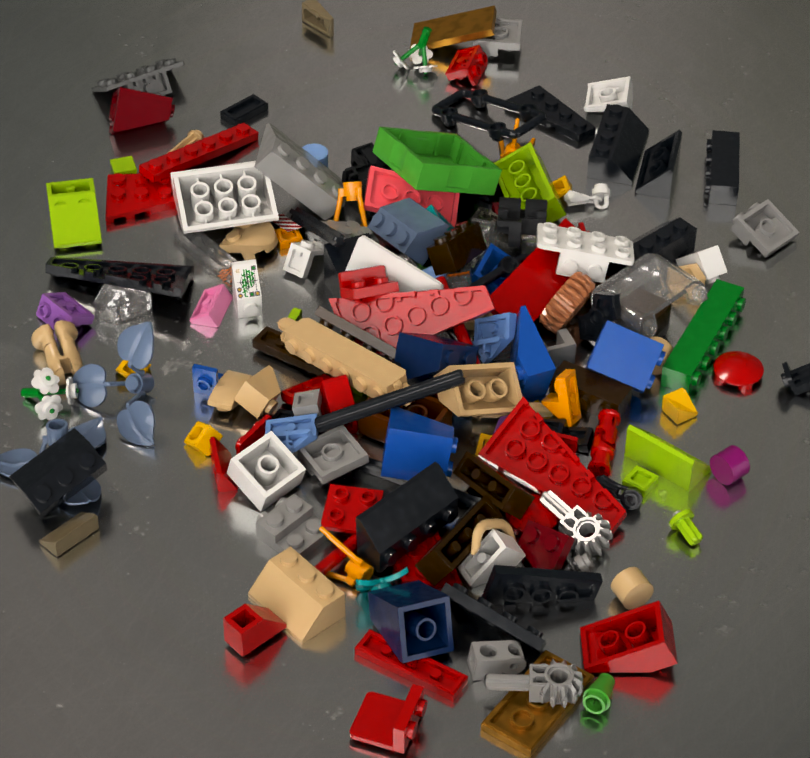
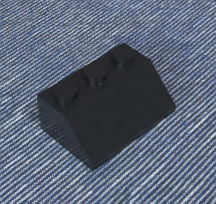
(59, 472)

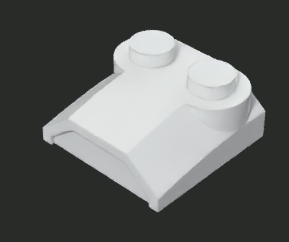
(611, 92)

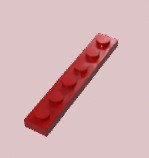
(198, 152)

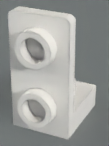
(301, 256)

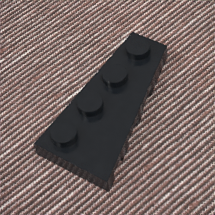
(558, 114)

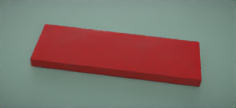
(530, 283)

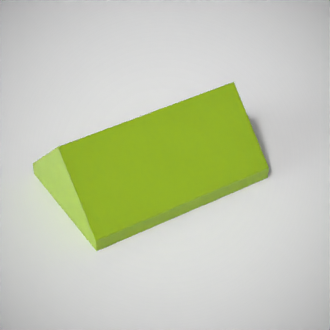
(664, 458)

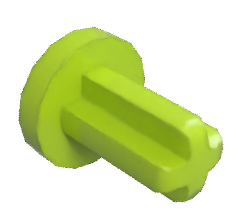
(683, 522)

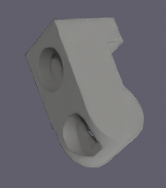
(495, 658)

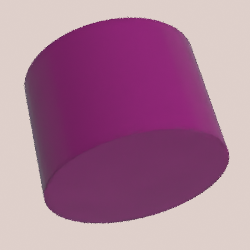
(729, 465)

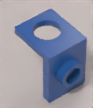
(205, 379)

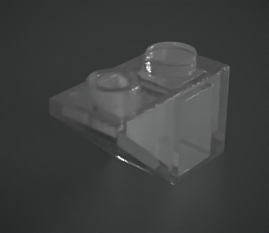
(121, 305)

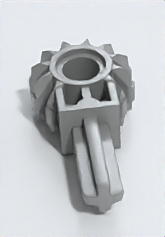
(578, 524)
(546, 683)

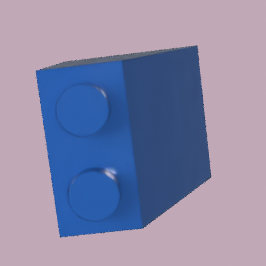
(626, 356)
(416, 443)

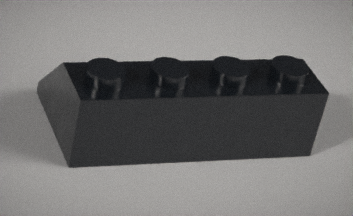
(617, 146)
(669, 240)
(406, 518)

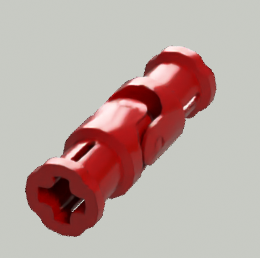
(604, 442)

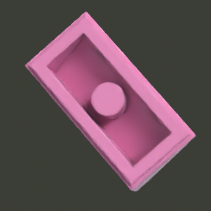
(212, 306)

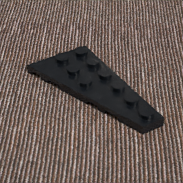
(147, 277)

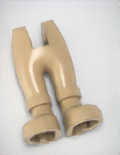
(44, 340)

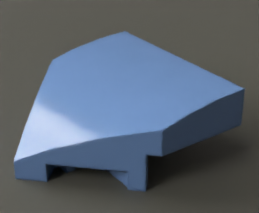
(493, 334)
(294, 431)

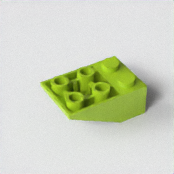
(73, 213)

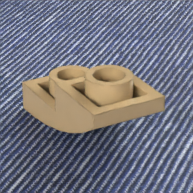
(226, 390)

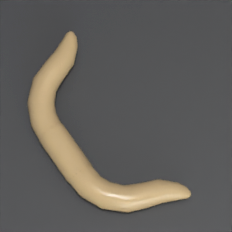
(489, 524)

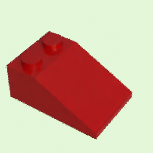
(630, 642)

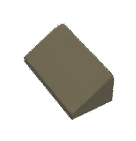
(70, 533)

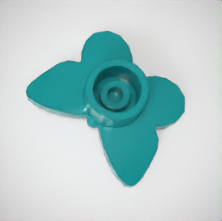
(366, 585)

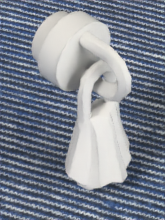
(599, 193)

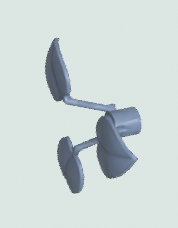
(138, 420)
(57, 428)

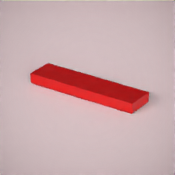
(423, 672)

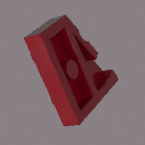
(545, 546)

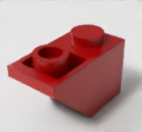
(336, 396)
(250, 627)

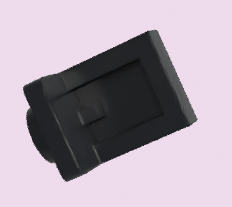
(796, 379)

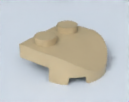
(250, 240)

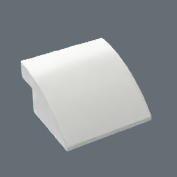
(223, 197)

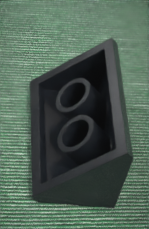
(660, 167)

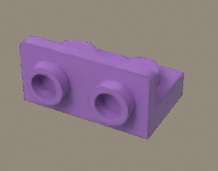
(63, 307)

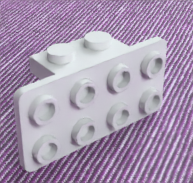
(584, 250)
(410, 278)

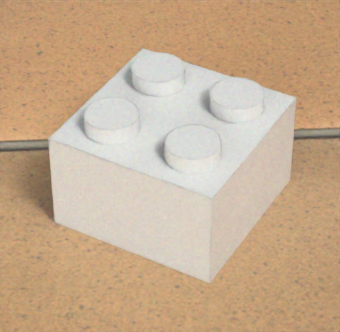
(266, 471)

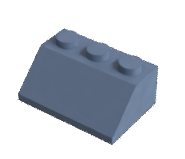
(408, 228)

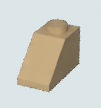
(259, 393)

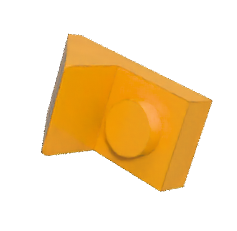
(565, 402)

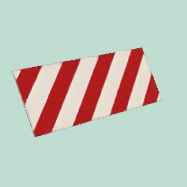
(286, 223)

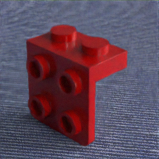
(345, 504)
(389, 720)

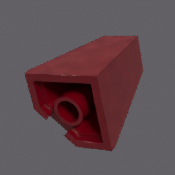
(138, 110)

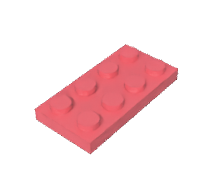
(388, 187)

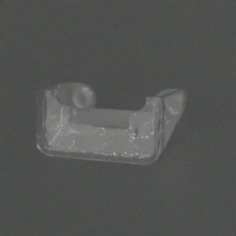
(648, 289)

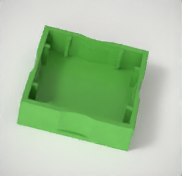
(436, 161)

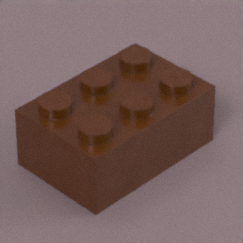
(430, 407)

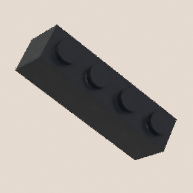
(722, 167)

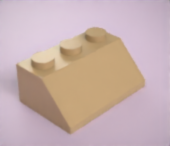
(486, 391)
(298, 595)

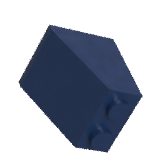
(429, 354)
(413, 620)

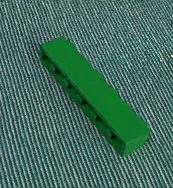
(703, 336)

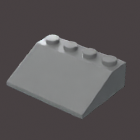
(298, 172)

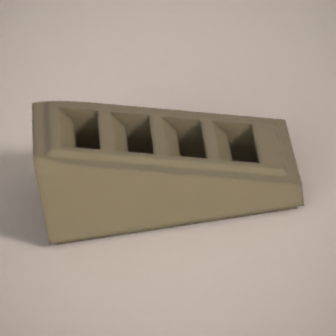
(317, 17)

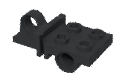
(361, 160)
(519, 221)

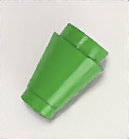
(599, 694)

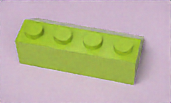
(527, 178)

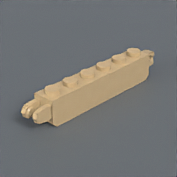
(341, 356)

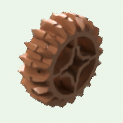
(567, 302)

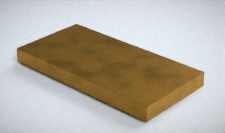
(457, 28)
(526, 723)

